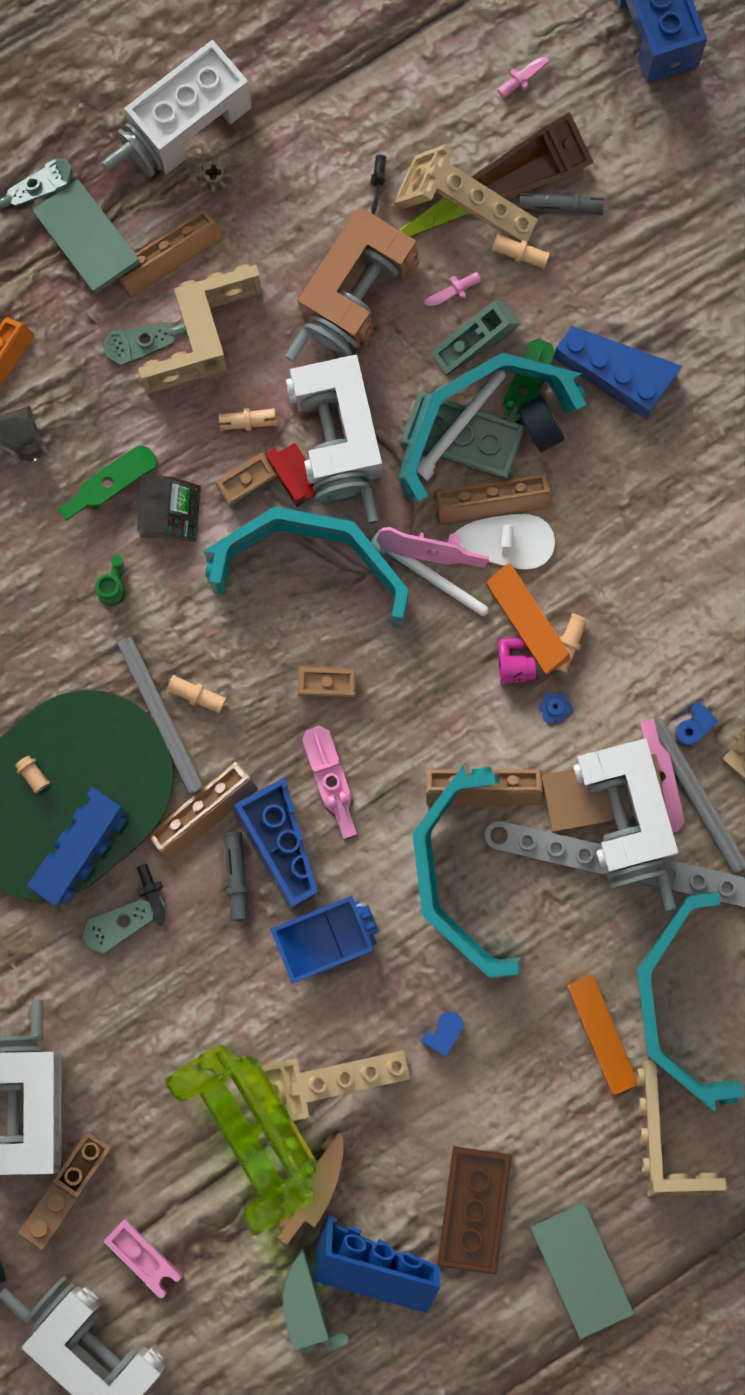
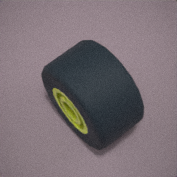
(540, 423)

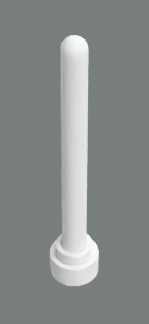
(426, 464)
(435, 579)

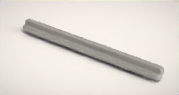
(160, 715)
(700, 800)

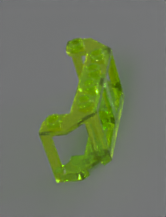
(242, 1137)

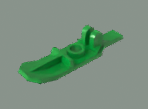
(539, 351)
(120, 472)

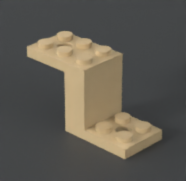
(195, 304)

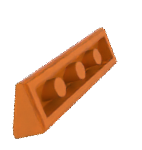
(13, 342)
(528, 619)
(602, 1035)

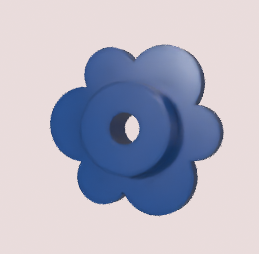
(551, 714)

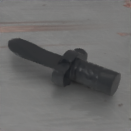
(378, 178)
(150, 889)

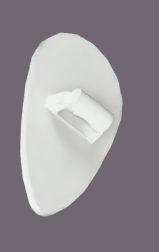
(513, 539)

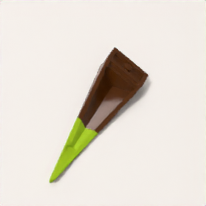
(536, 160)

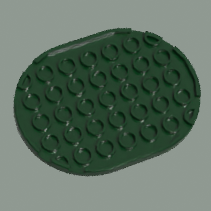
(79, 744)

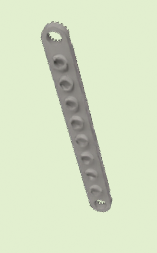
(583, 856)

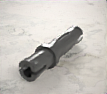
(564, 204)
(236, 876)

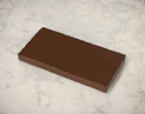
(474, 1210)

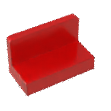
(291, 473)

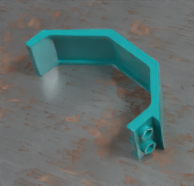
(561, 381)
(311, 525)
(427, 880)
(725, 1091)

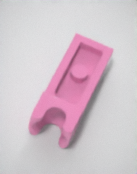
(142, 1257)

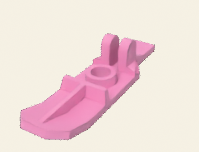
(429, 549)
(326, 764)
(669, 784)

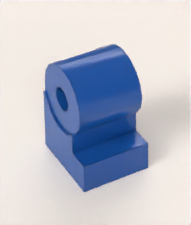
(692, 730)
(448, 1030)

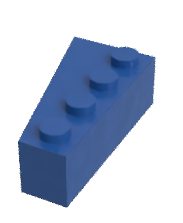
(617, 369)
(275, 835)
(78, 848)
(373, 1268)

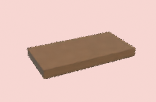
(576, 807)

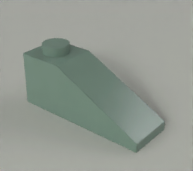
(476, 336)

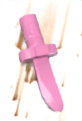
(519, 79)
(456, 288)

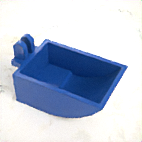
(325, 938)

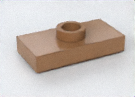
(246, 479)
(326, 682)

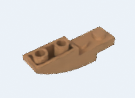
(323, 1186)
(64, 1191)

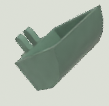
(305, 1312)

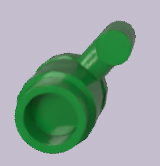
(109, 587)

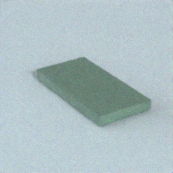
(86, 236)
(483, 445)
(582, 1270)

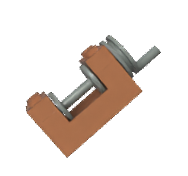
(335, 315)

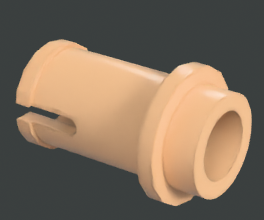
(32, 774)

